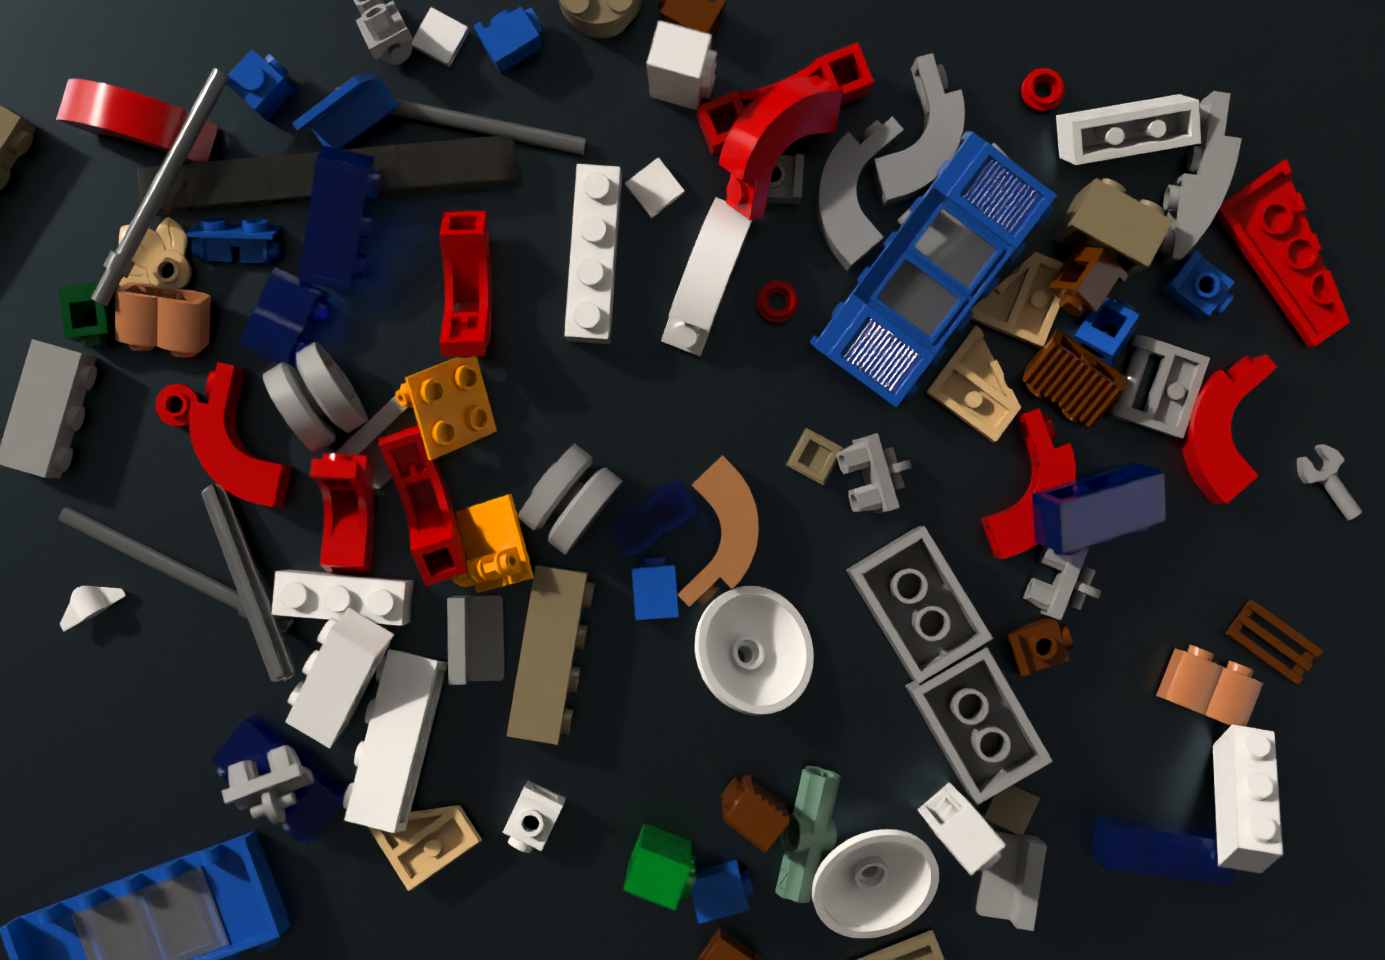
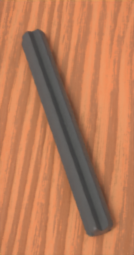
(248, 583)

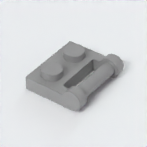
(1172, 389)

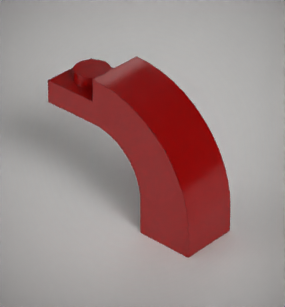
(130, 116)
(766, 129)
(467, 284)
(1208, 438)
(221, 450)
(427, 505)
(348, 512)
(1013, 528)

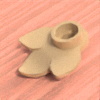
(157, 250)

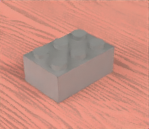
(919, 604)
(979, 725)

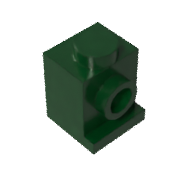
(76, 314)

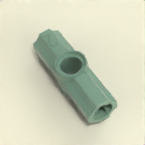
(808, 833)

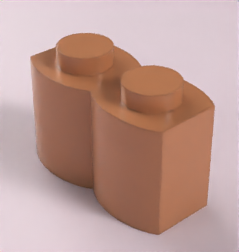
(162, 318)
(1210, 688)

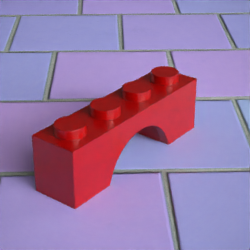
(842, 68)

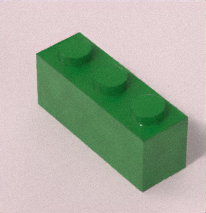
(661, 867)

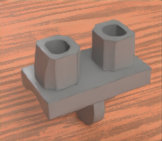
(384, 31)
(879, 472)
(1054, 598)
(269, 792)

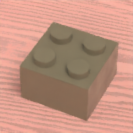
(1114, 221)

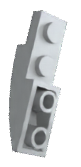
(1198, 196)

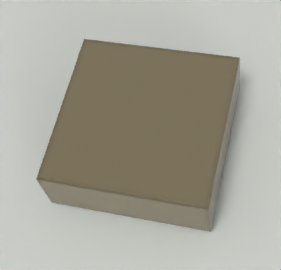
(814, 456)
(1011, 809)

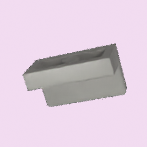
(366, 440)
(475, 639)
(1014, 882)

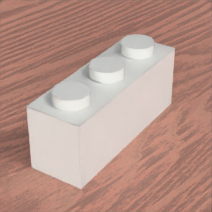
(681, 65)
(1128, 129)
(331, 594)
(337, 676)
(1246, 799)
(962, 829)

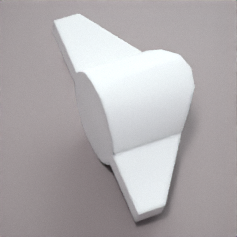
(89, 602)

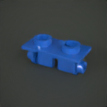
(218, 238)

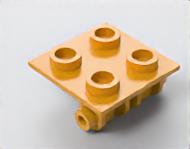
(448, 405)
(493, 545)

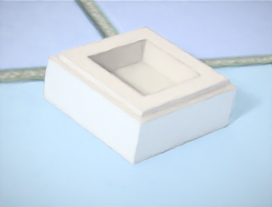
(440, 37)
(654, 188)

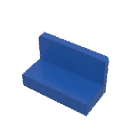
(349, 111)

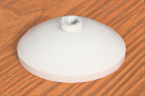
(774, 648)
(875, 883)

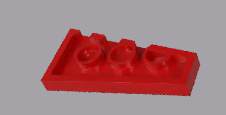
(1278, 243)

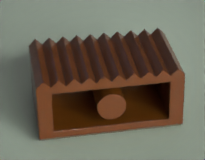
(1073, 379)
(754, 812)

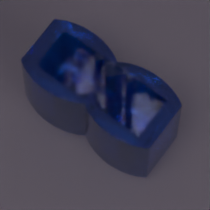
(284, 317)
(642, 525)

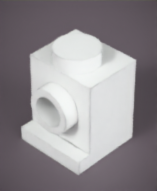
(537, 802)

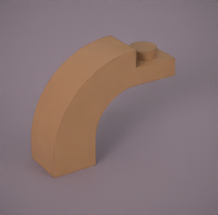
(738, 519)

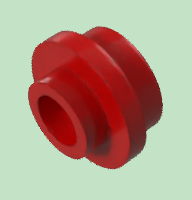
(1043, 77)
(780, 288)
(164, 400)

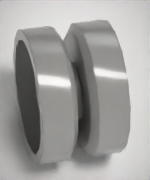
(315, 397)
(564, 494)

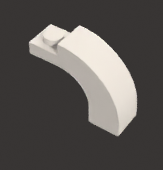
(706, 278)

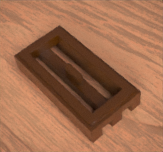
(1303, 662)

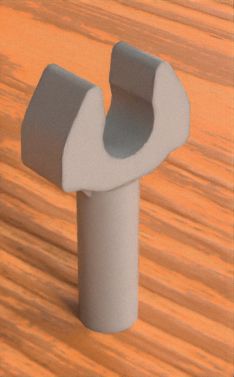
(1329, 479)

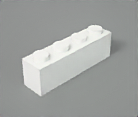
(593, 254)
(395, 741)

